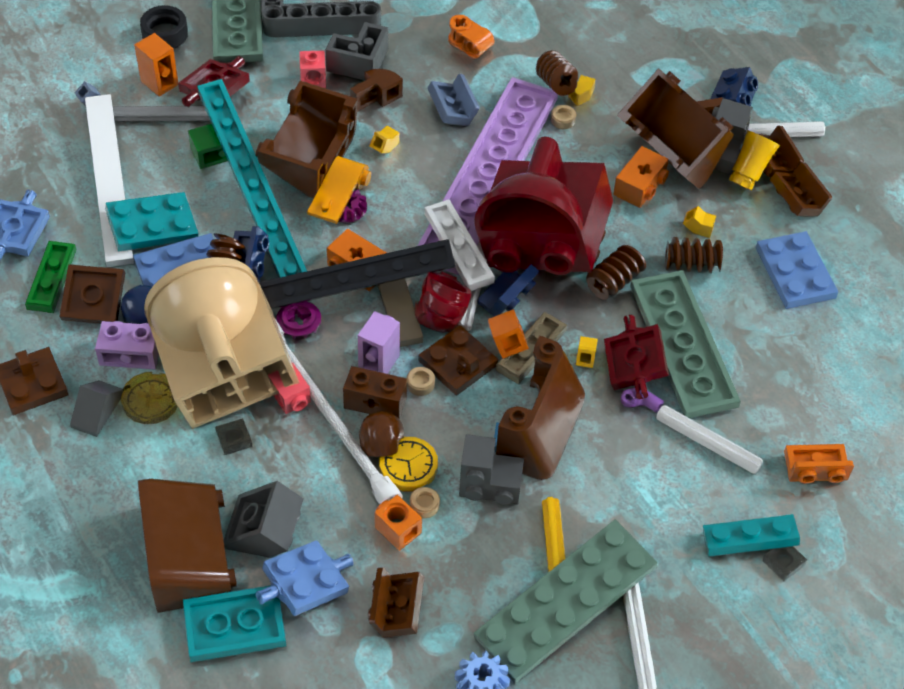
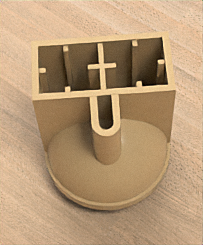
(216, 338)

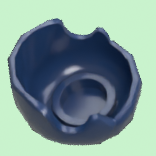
(133, 304)

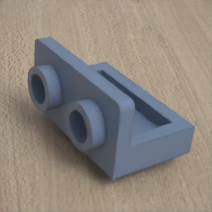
(454, 101)

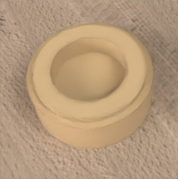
(563, 117)
(420, 381)
(425, 502)

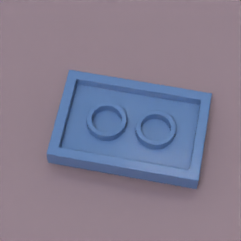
(159, 261)
(796, 270)

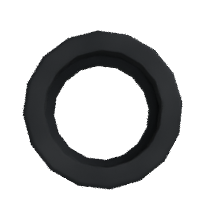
(161, 15)

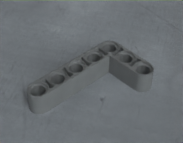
(317, 18)

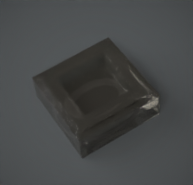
(233, 436)
(784, 561)

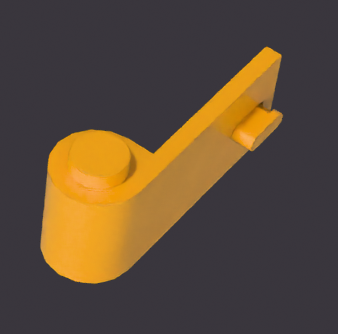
(338, 187)

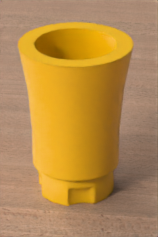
(752, 159)

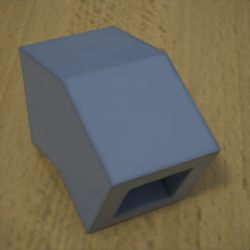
(86, 90)

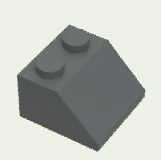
(264, 520)

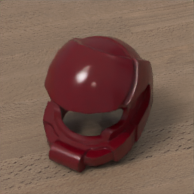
(442, 302)

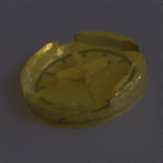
(148, 398)

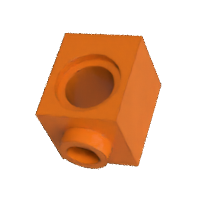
(508, 334)
(398, 533)

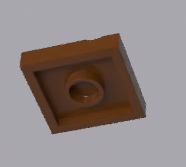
(92, 294)
(458, 360)
(31, 380)

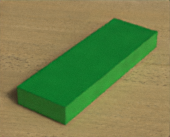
(50, 277)

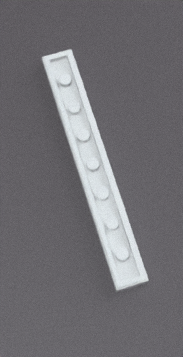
(106, 170)

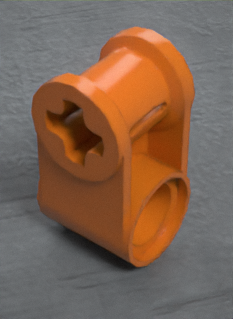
(469, 36)

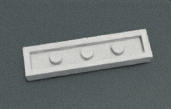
(466, 255)

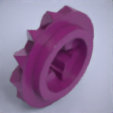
(357, 210)
(306, 311)

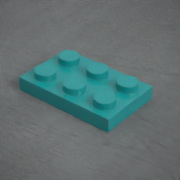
(151, 221)
(232, 624)

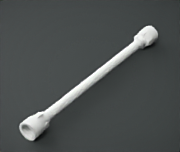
(382, 485)

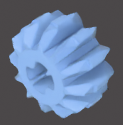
(477, 667)

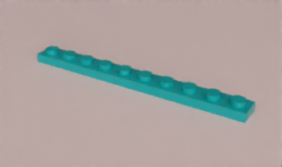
(251, 178)

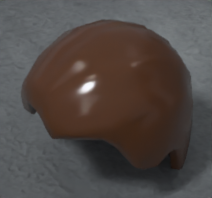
(380, 434)

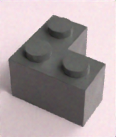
(357, 55)
(739, 117)
(489, 475)

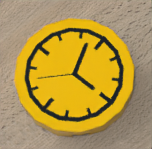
(412, 465)

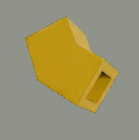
(583, 91)
(385, 140)
(699, 222)
(586, 352)

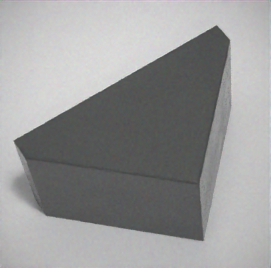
(94, 406)

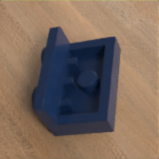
(736, 85)
(256, 245)
(506, 288)

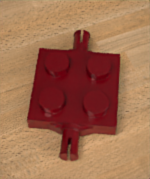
(211, 71)
(636, 357)

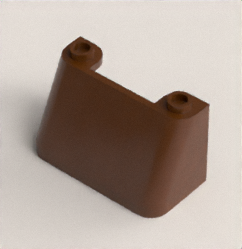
(678, 127)
(311, 137)
(545, 430)
(183, 541)

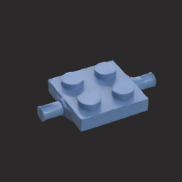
(21, 225)
(305, 578)

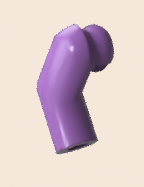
(629, 399)

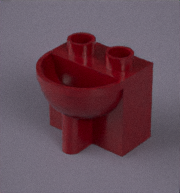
(544, 213)

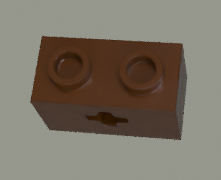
(374, 391)

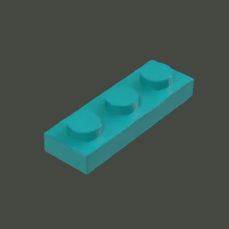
(751, 535)

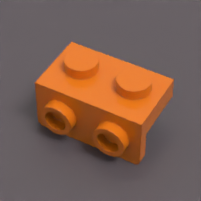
(817, 463)

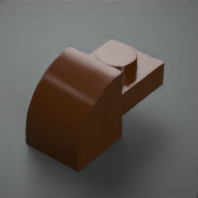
(379, 86)

